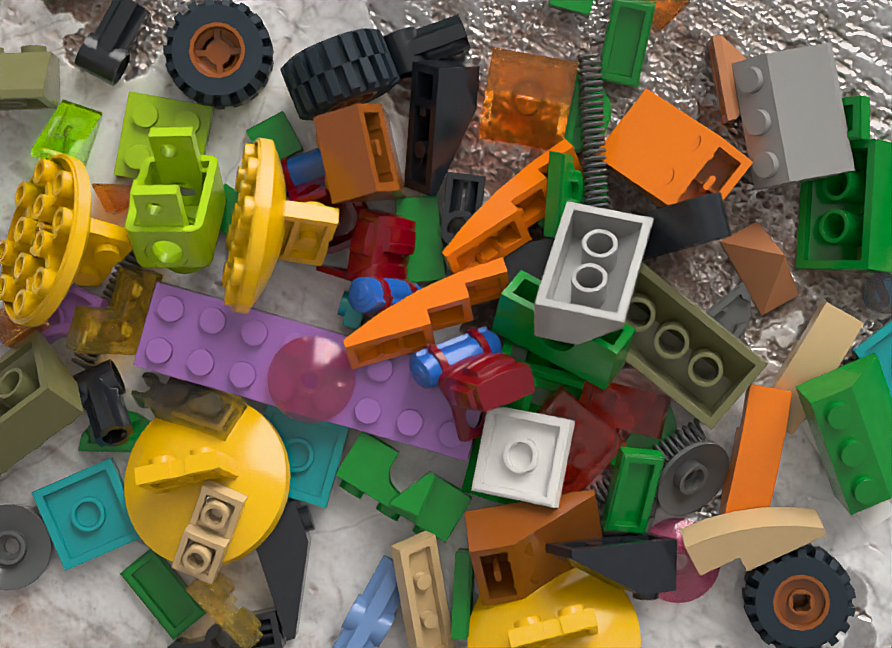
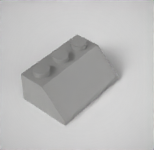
(793, 116)
(590, 273)

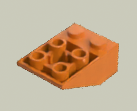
(671, 154)

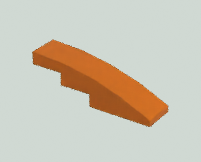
(504, 218)
(411, 321)
(756, 449)

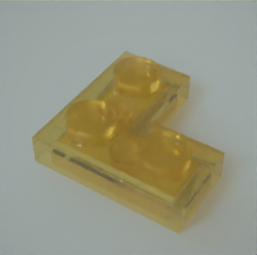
(120, 326)
(218, 603)

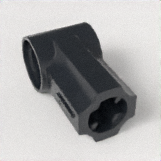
(431, 42)
(108, 49)
(102, 398)

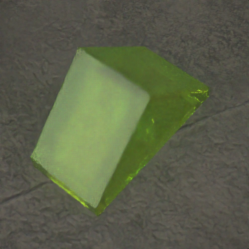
(69, 133)

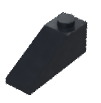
(439, 114)
(628, 562)
(285, 563)

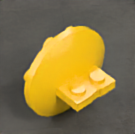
(269, 227)
(55, 242)
(176, 461)
(563, 613)

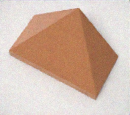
(722, 56)
(760, 267)

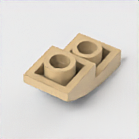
(209, 531)

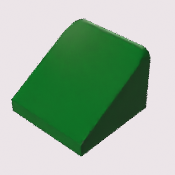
(416, 495)

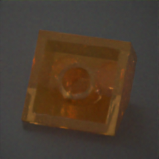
(527, 99)

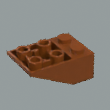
(359, 154)
(511, 542)

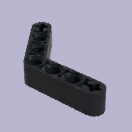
(673, 229)

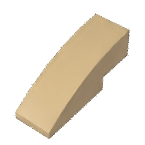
(816, 353)
(750, 535)

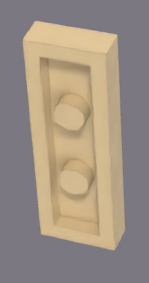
(422, 592)

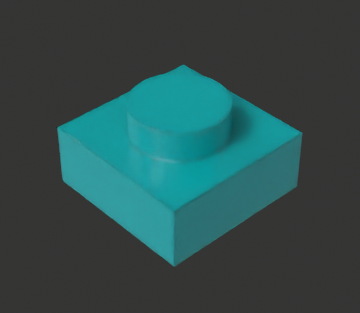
(351, 317)

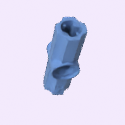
(372, 611)

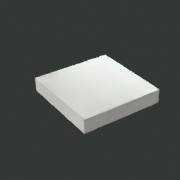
(523, 456)

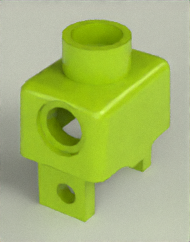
(162, 223)

